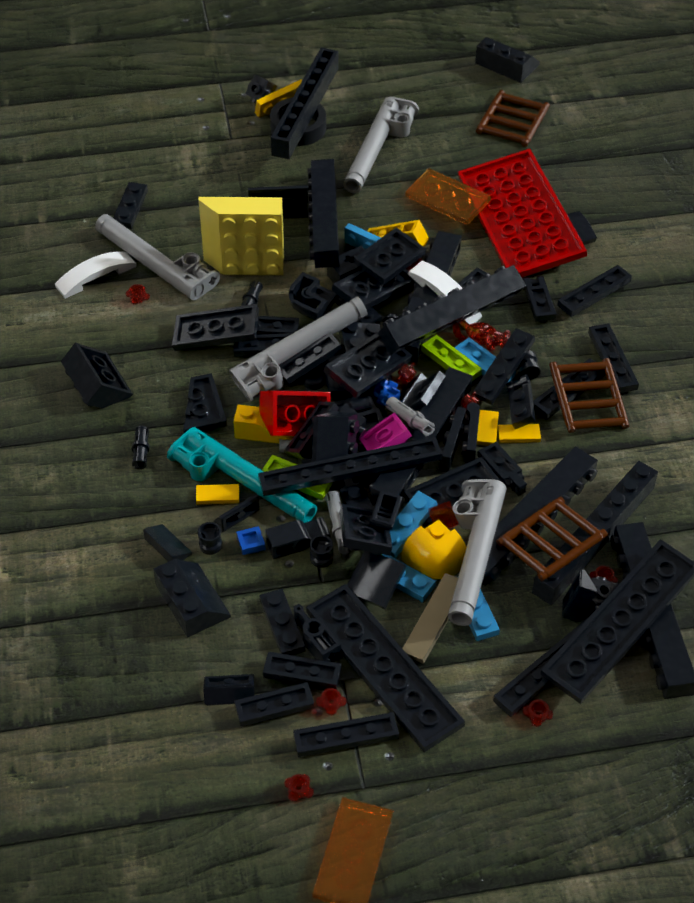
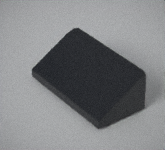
(238, 513)
(166, 543)
(578, 597)
(227, 688)

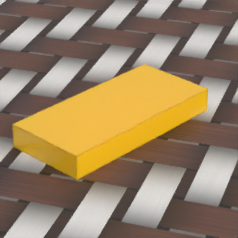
(487, 427)
(524, 434)
(217, 494)

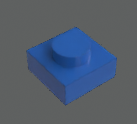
(250, 540)

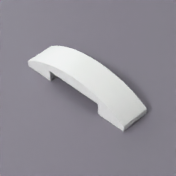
(95, 267)
(438, 281)

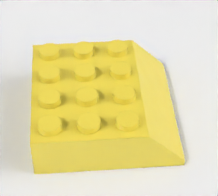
(243, 234)

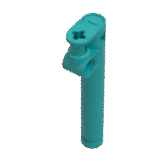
(204, 456)

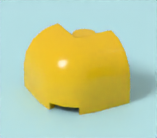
(434, 550)

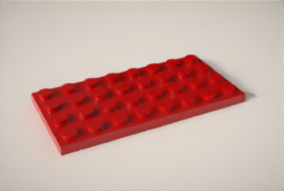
(524, 214)

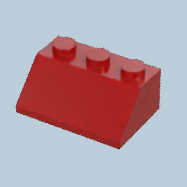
(288, 410)

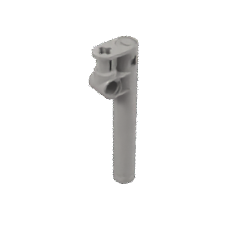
(391, 120)
(185, 273)
(263, 369)
(478, 512)

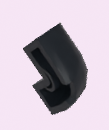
(310, 297)

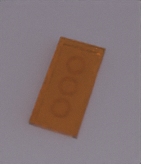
(448, 196)
(353, 853)

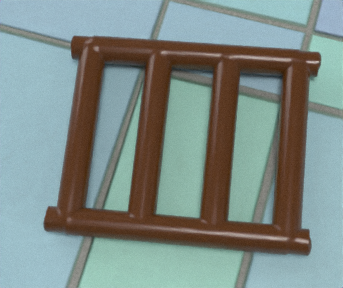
(496, 106)
(610, 383)
(561, 559)

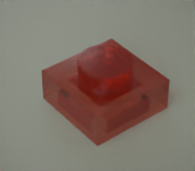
(444, 514)

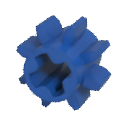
(385, 390)

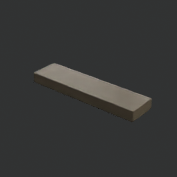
(431, 621)

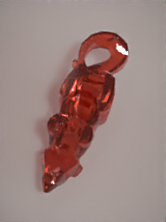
(482, 334)

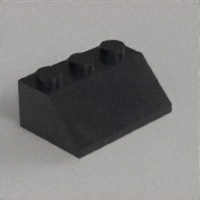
(505, 60)
(293, 199)
(95, 376)
(190, 596)

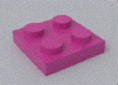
(386, 433)

